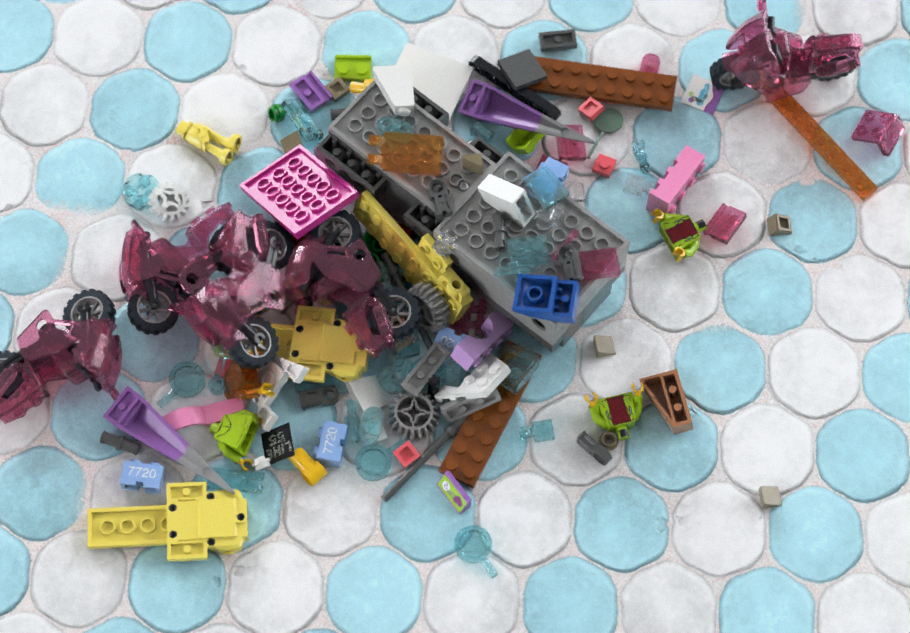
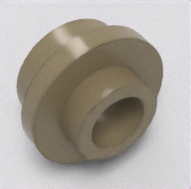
(611, 436)

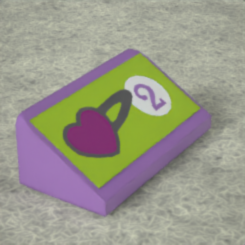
(454, 492)

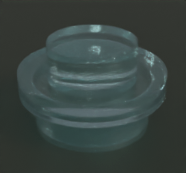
(216, 385)

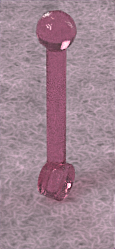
(574, 234)

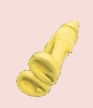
(201, 135)

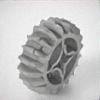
(433, 307)
(421, 415)

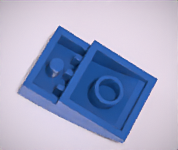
(546, 298)

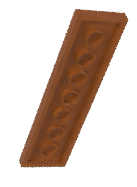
(606, 84)
(480, 436)

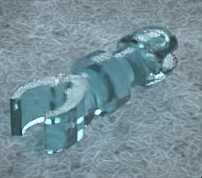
(639, 148)

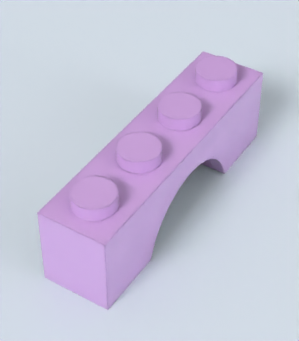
(471, 350)

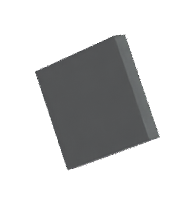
(522, 69)

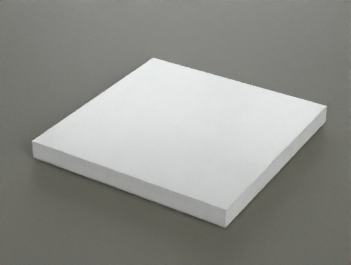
(437, 76)

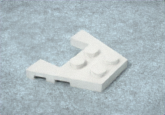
(276, 374)
(479, 383)

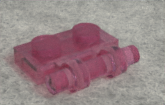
(465, 323)

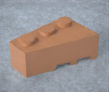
(669, 399)

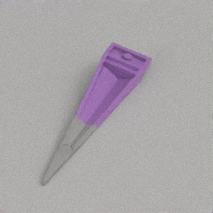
(496, 107)
(141, 421)

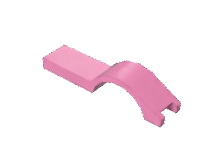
(202, 415)

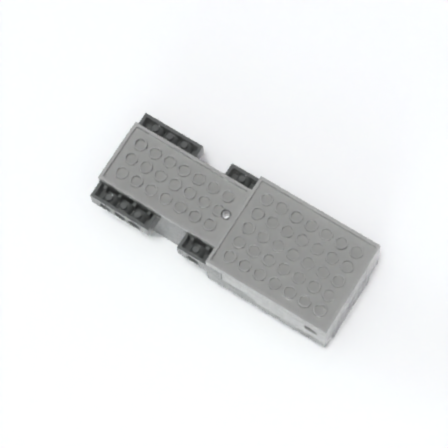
(474, 256)

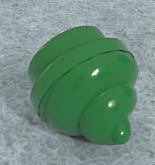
(276, 113)

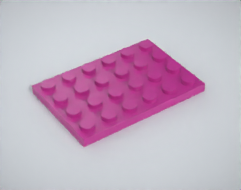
(299, 191)

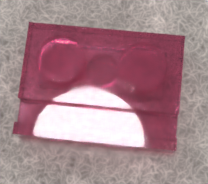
(571, 149)
(725, 223)
(599, 264)

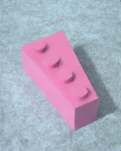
(676, 181)

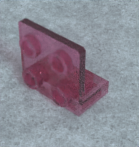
(880, 129)

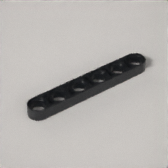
(524, 95)

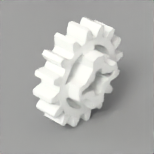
(164, 194)

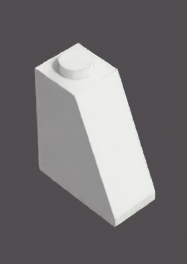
(397, 87)
(507, 199)

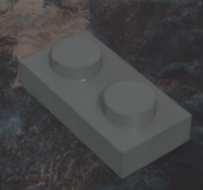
(557, 40)

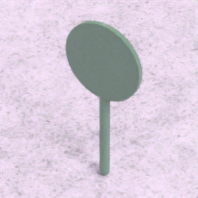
(607, 122)

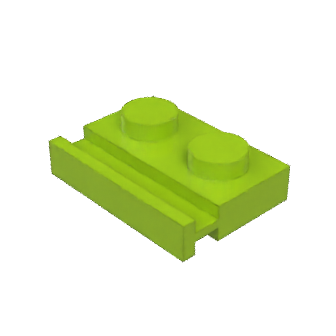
(353, 67)

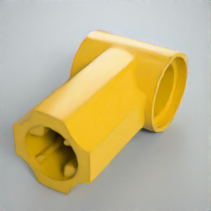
(310, 470)

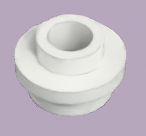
(261, 463)

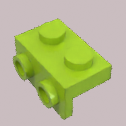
(523, 141)

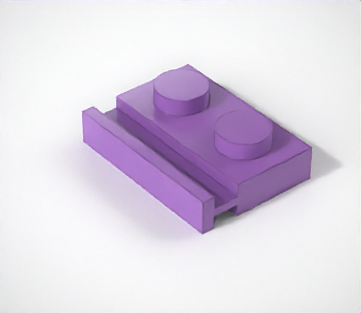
(311, 92)

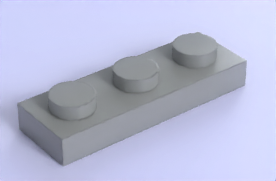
(428, 365)
(458, 409)

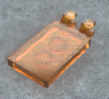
(408, 153)

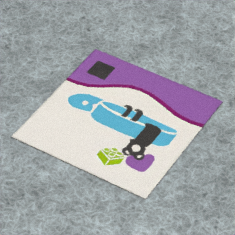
(702, 94)

